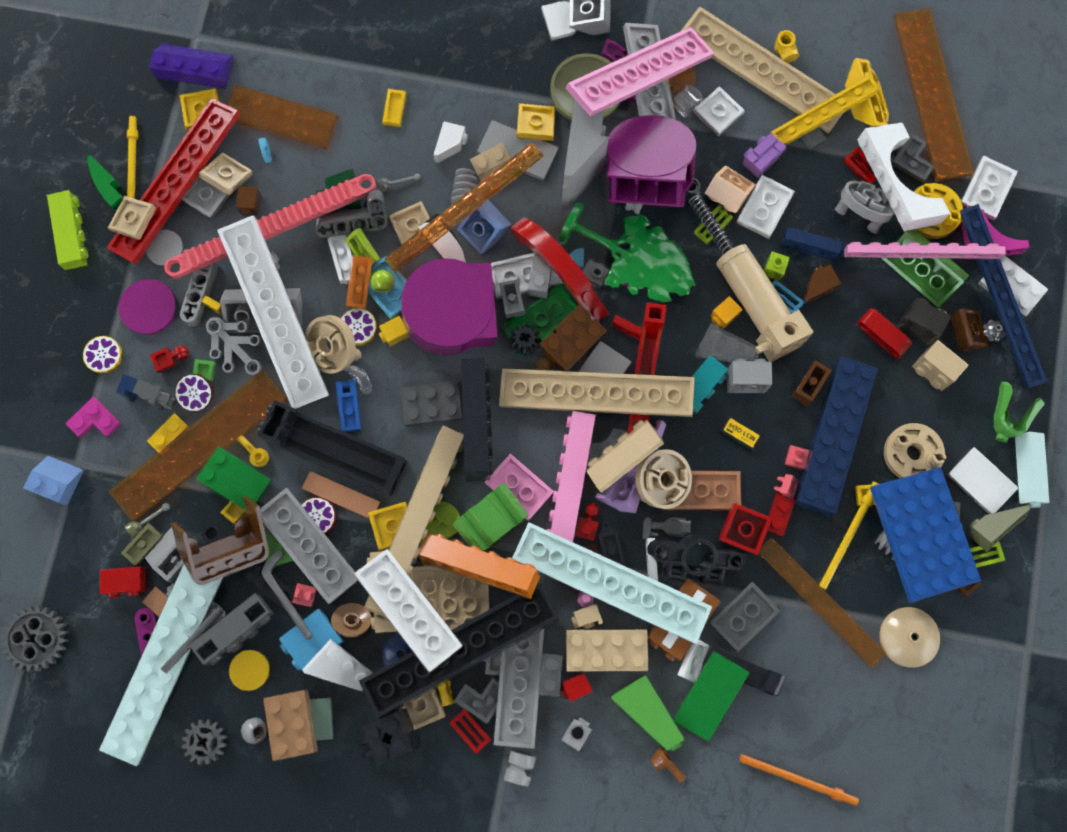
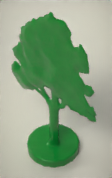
(648, 263)

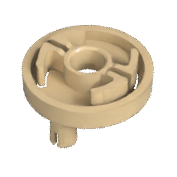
(342, 343)
(900, 440)
(650, 479)

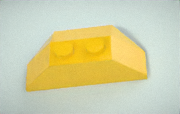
(874, 109)

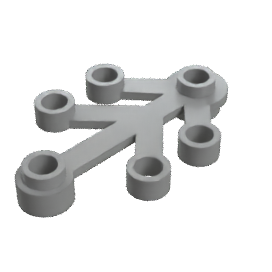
(231, 344)

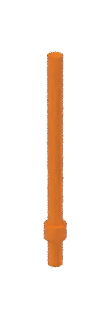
(836, 793)

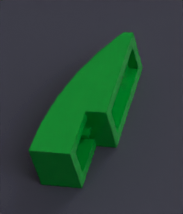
(105, 183)

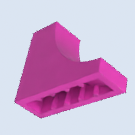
(1011, 245)

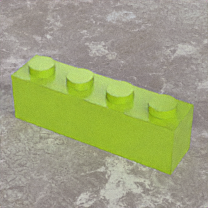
(67, 230)

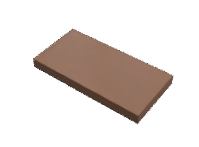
(710, 490)

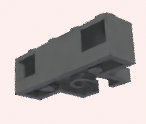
(232, 630)

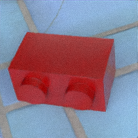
(122, 581)

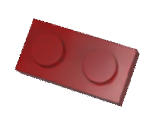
(780, 514)

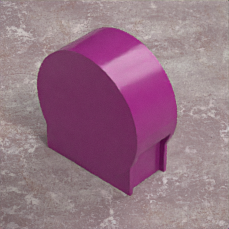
(650, 161)
(450, 306)

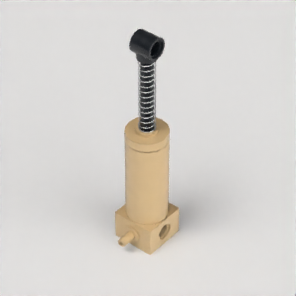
(778, 328)

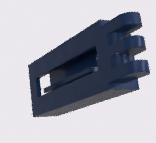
(813, 244)

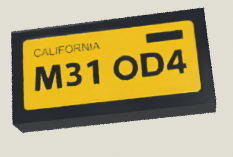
(741, 433)

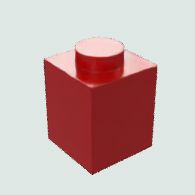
(575, 687)

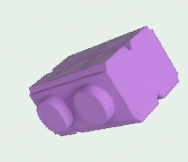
(763, 155)

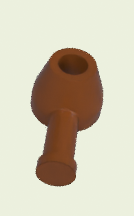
(662, 760)

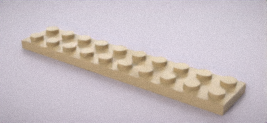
(760, 66)
(597, 392)

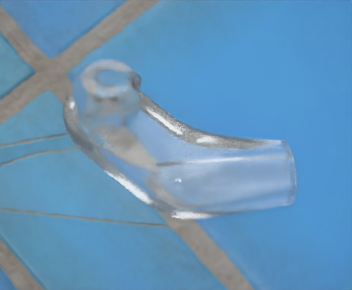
(362, 378)

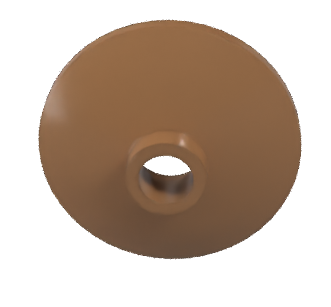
(348, 614)

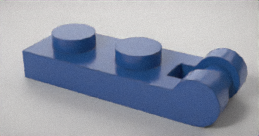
(348, 406)

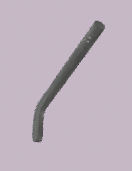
(267, 574)

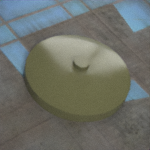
(570, 70)

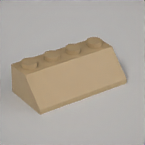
(624, 455)

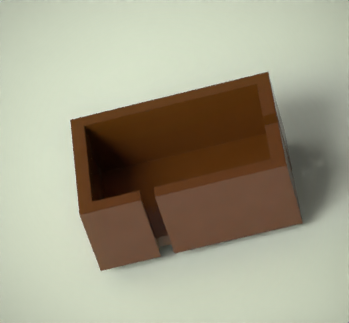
(573, 338)

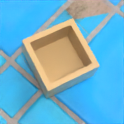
(939, 365)

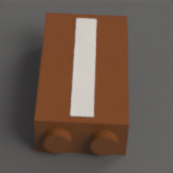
(671, 644)

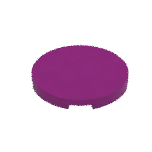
(147, 307)

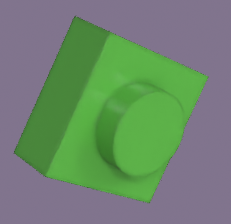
(205, 368)

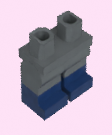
(156, 396)

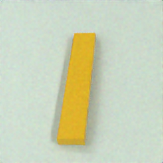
(826, 110)

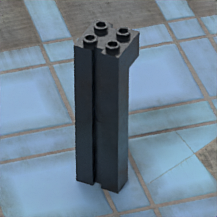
(331, 448)

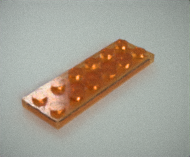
(283, 117)

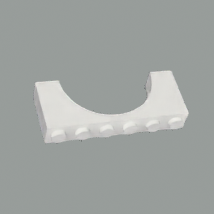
(910, 208)

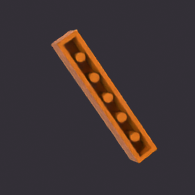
(480, 565)

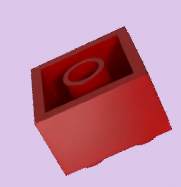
(745, 528)

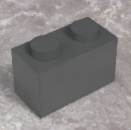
(550, 675)

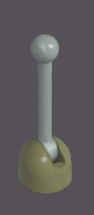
(134, 527)

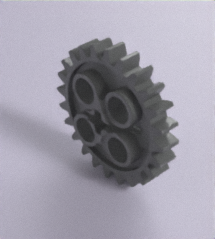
(20, 651)

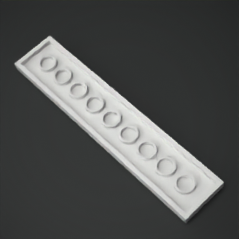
(273, 312)

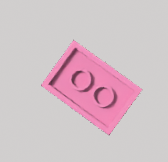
(524, 484)

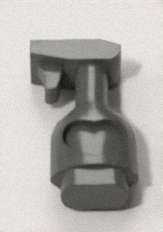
(672, 526)

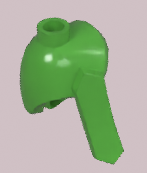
(1003, 424)

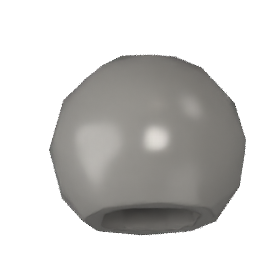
(254, 730)

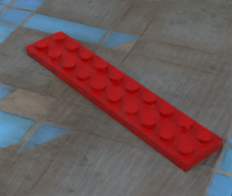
(179, 175)

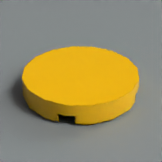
(249, 670)

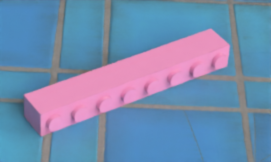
(572, 474)

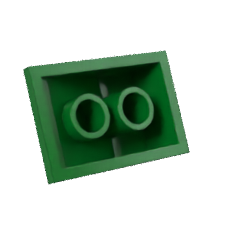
(233, 478)

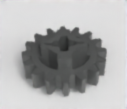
(209, 748)

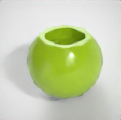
(382, 281)

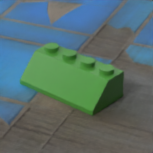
(931, 276)

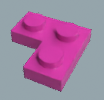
(93, 414)

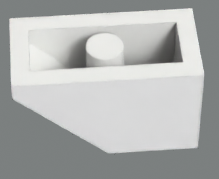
(450, 141)

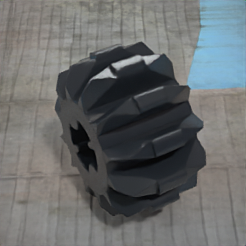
(528, 334)

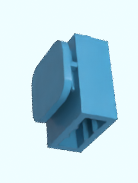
(304, 650)

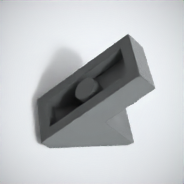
(511, 298)

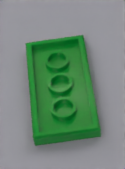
(543, 314)
(711, 696)

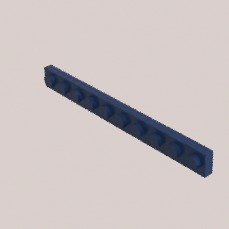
(1004, 300)

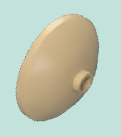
(897, 640)

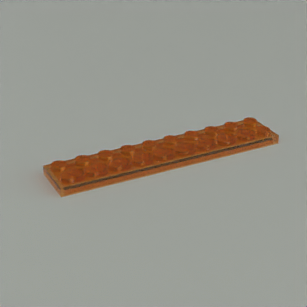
(933, 94)
(196, 445)

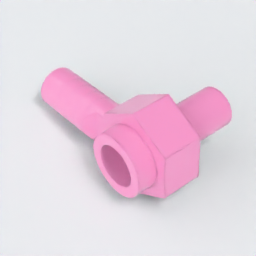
(585, 600)

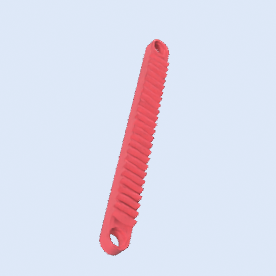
(276, 223)

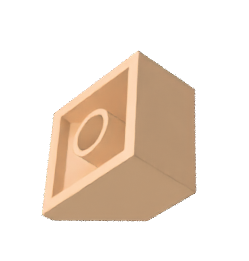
(729, 189)

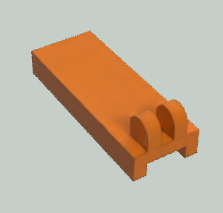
(359, 281)

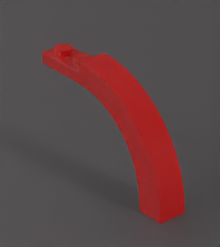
(561, 263)
(648, 349)

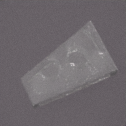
(725, 346)

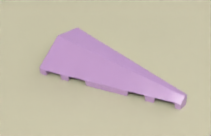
(623, 493)

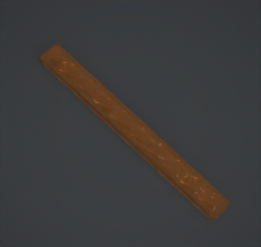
(464, 207)

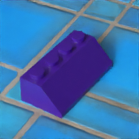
(191, 65)

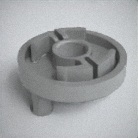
(866, 202)

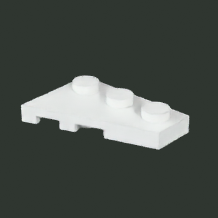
(337, 666)

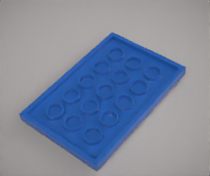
(925, 534)

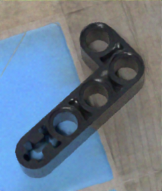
(758, 677)

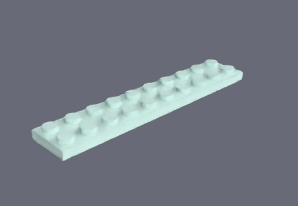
(612, 583)
(150, 686)

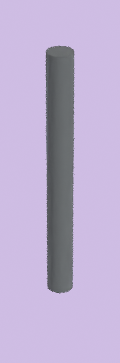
(185, 647)

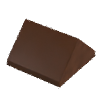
(969, 330)

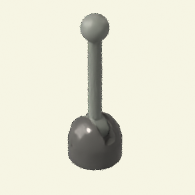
(384, 184)

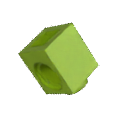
(776, 266)

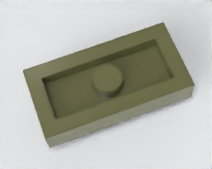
(142, 544)

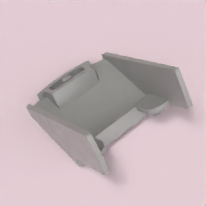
(585, 153)

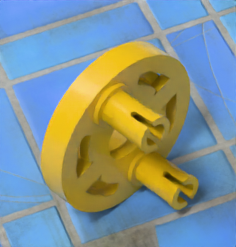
(954, 217)

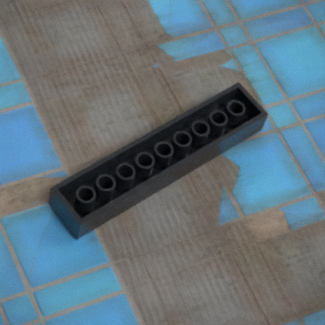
(480, 640)

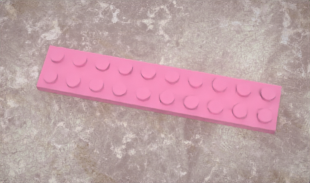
(639, 71)

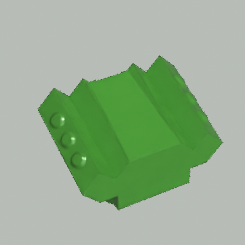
(491, 519)

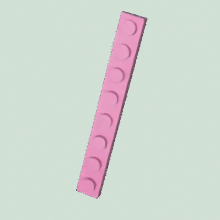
(933, 250)

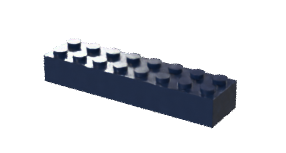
(835, 436)

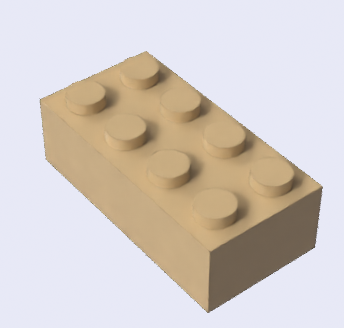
(606, 650)

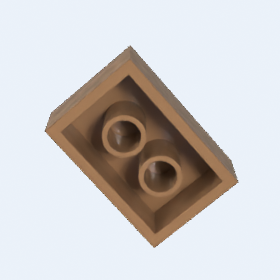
(290, 725)

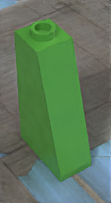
(647, 710)

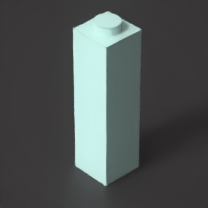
(1032, 469)

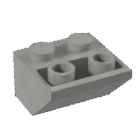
(165, 558)

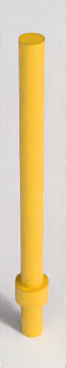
(132, 135)
(867, 501)

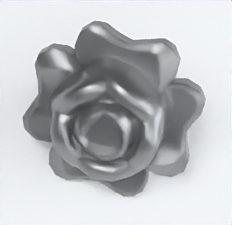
(993, 331)

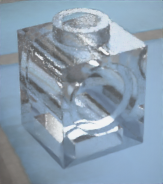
(687, 100)

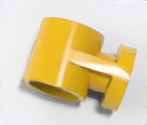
(787, 52)

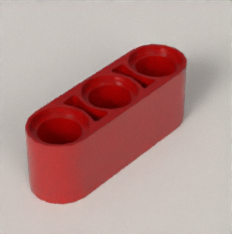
(884, 333)

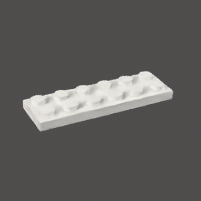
(408, 610)

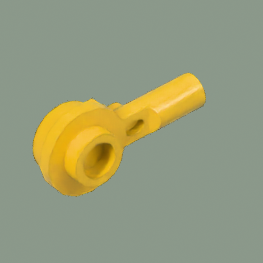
(258, 457)

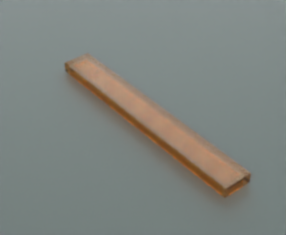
(821, 602)

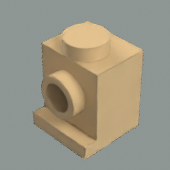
(586, 617)

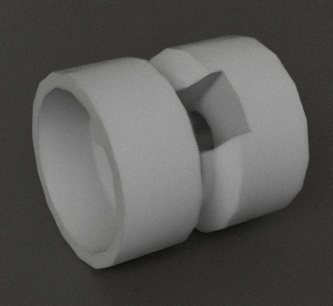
(519, 768)

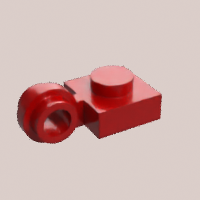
(164, 358)
(586, 527)

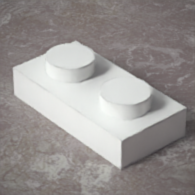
(693, 661)

